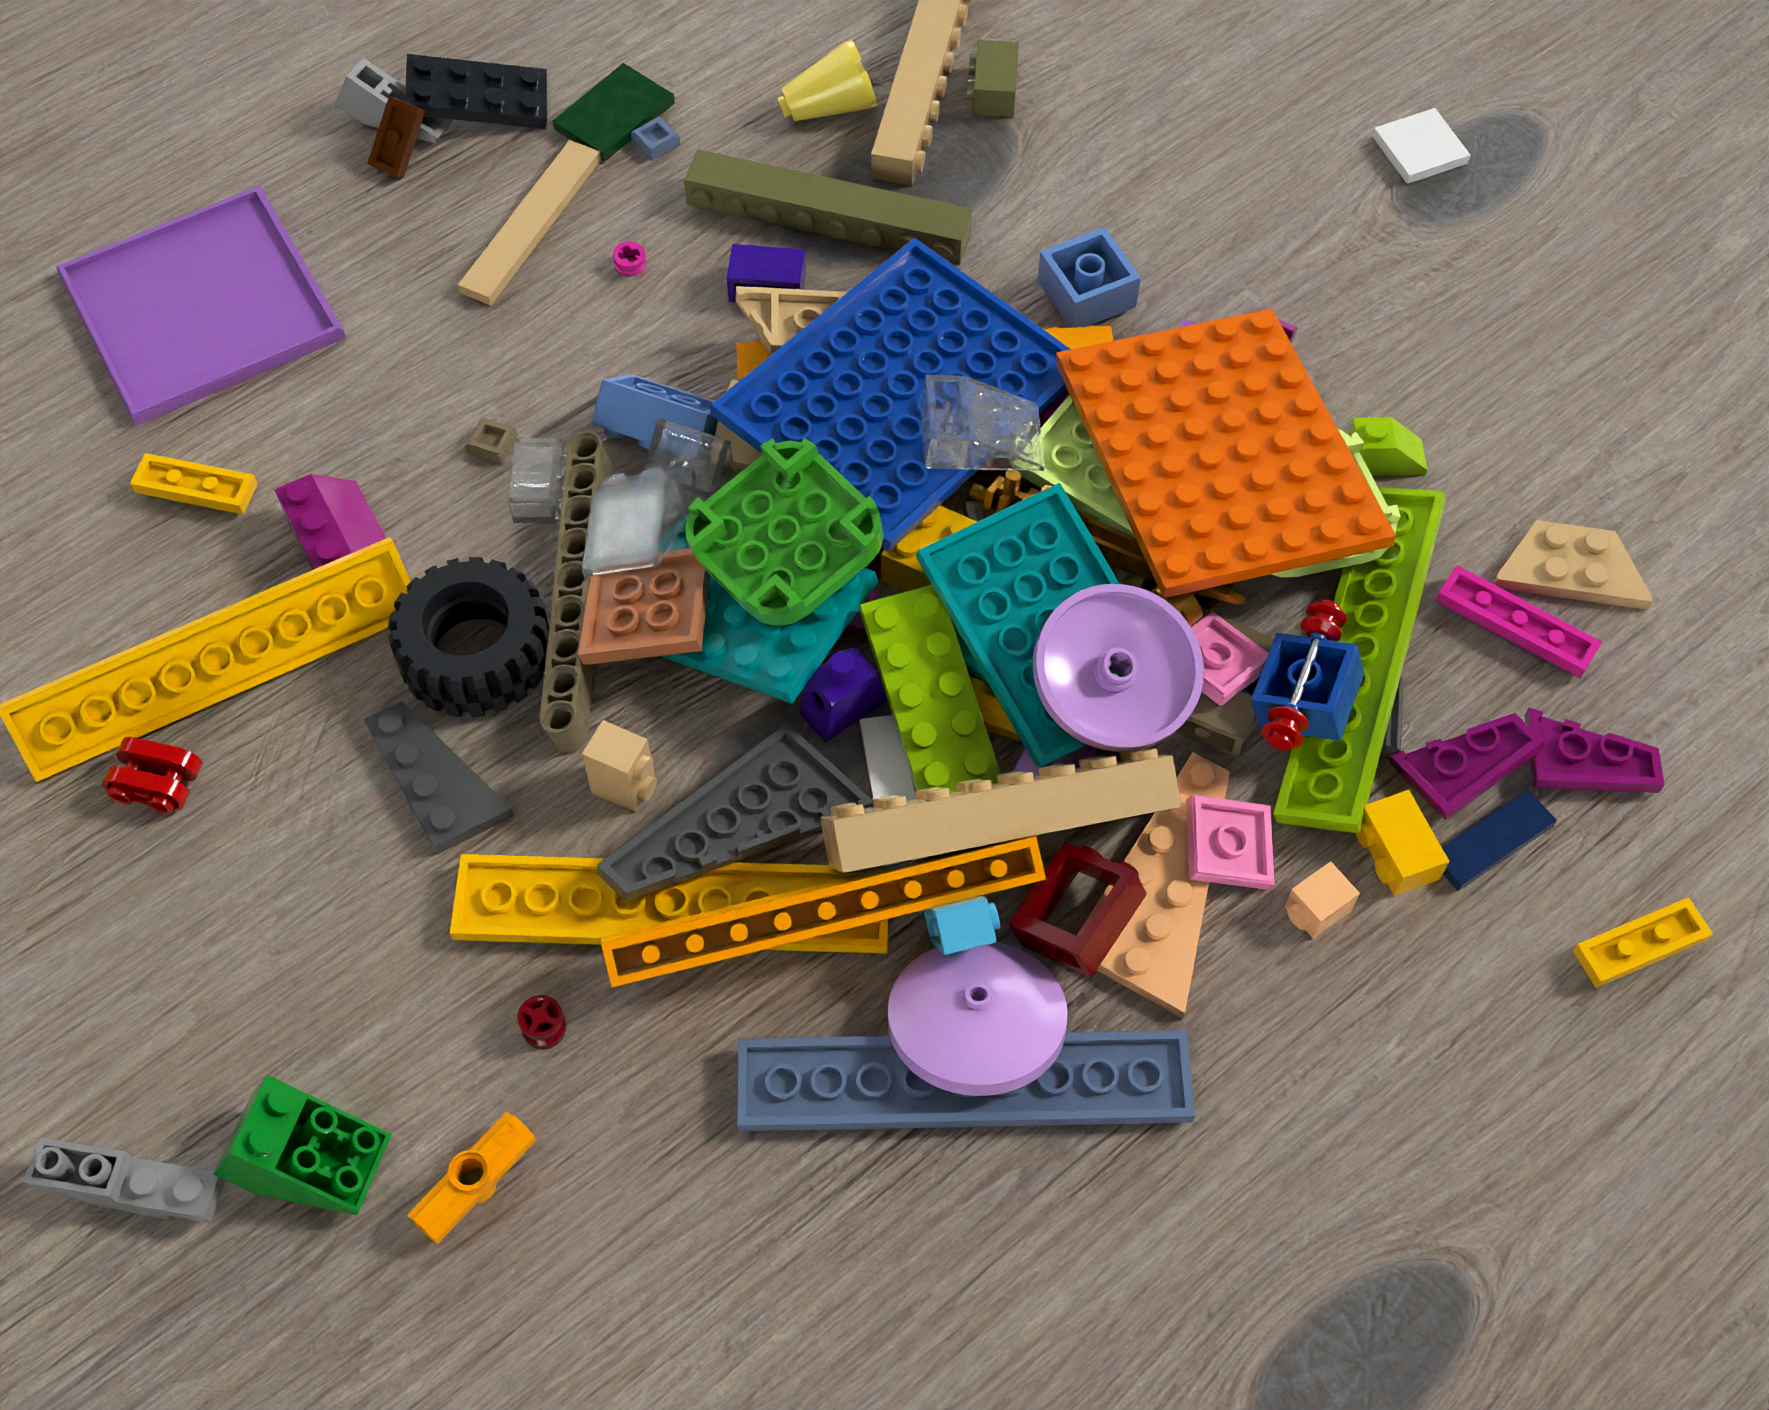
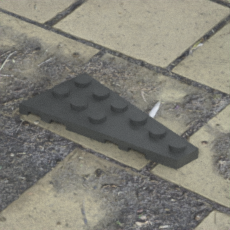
(746, 809)

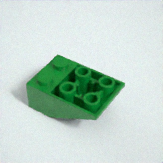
(302, 1150)

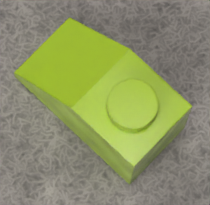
(1389, 447)

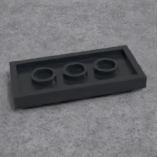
(477, 91)

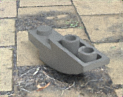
(124, 1182)

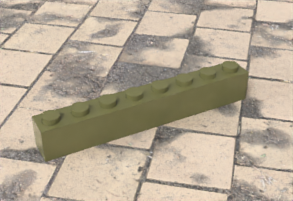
(825, 205)

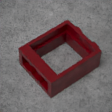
(1105, 927)

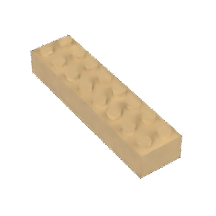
(1000, 811)

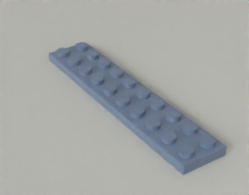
(868, 1086)

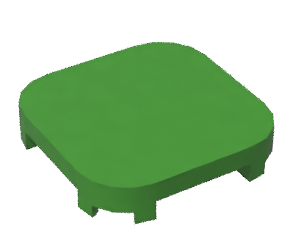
(784, 533)

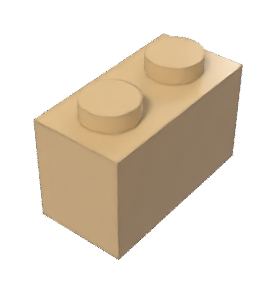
(619, 766)

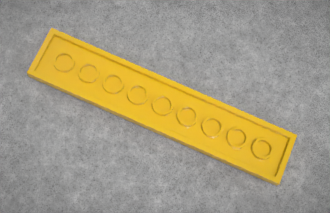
(205, 660)
(571, 904)

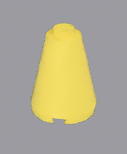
(829, 87)

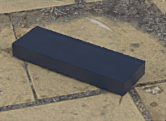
(1496, 839)

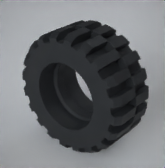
(461, 594)

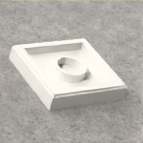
(1421, 145)

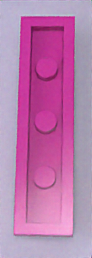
(1518, 621)

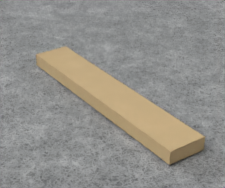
(529, 223)

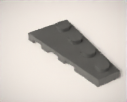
(438, 785)

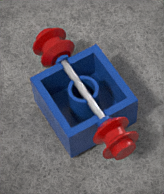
(1308, 681)

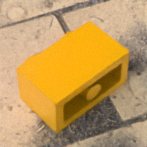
(1401, 843)

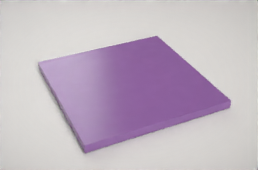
(199, 304)

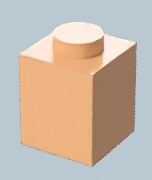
(1321, 900)

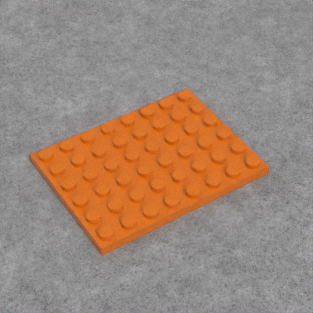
(1222, 452)

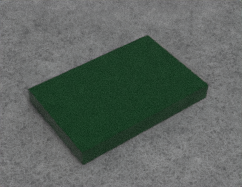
(613, 110)

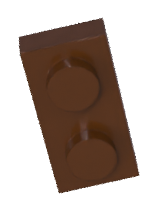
(396, 137)

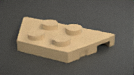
(782, 313)
(1574, 565)

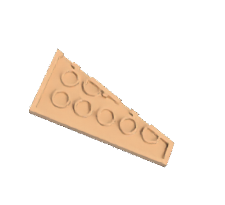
(1162, 937)

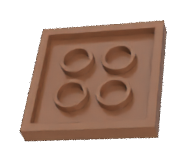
(646, 611)

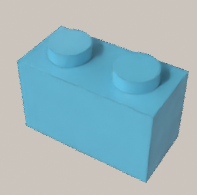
(962, 925)

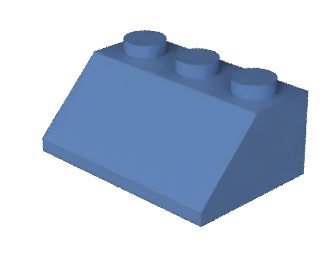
(634, 404)

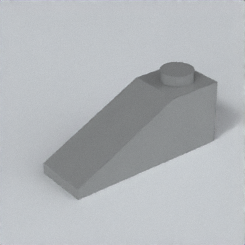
(366, 95)

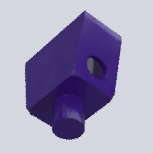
(845, 689)

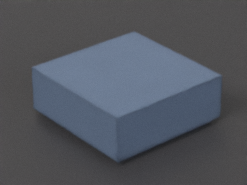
(655, 138)

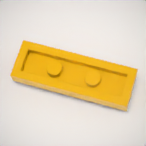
(194, 483)
(1642, 942)

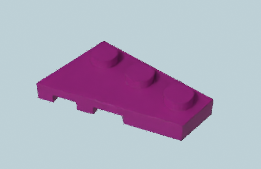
(1591, 761)
(1465, 766)

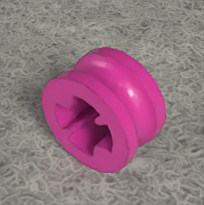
(635, 252)

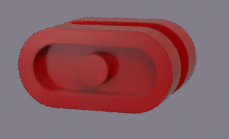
(152, 774)

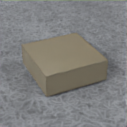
(491, 441)

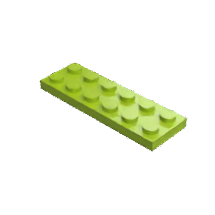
(929, 689)

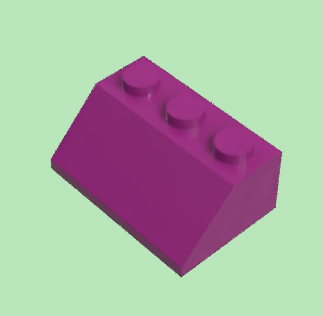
(328, 517)

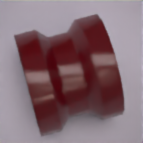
(538, 1012)

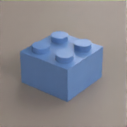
(1088, 279)

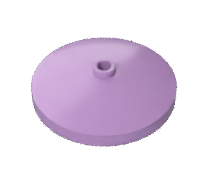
(1141, 641)
(977, 1019)

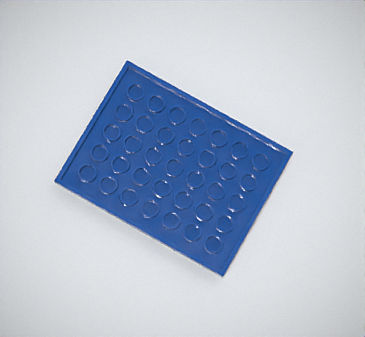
(861, 371)

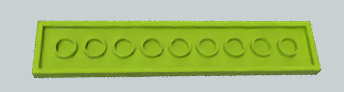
(1333, 779)

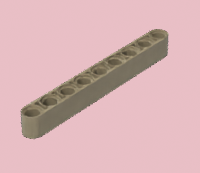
(585, 470)

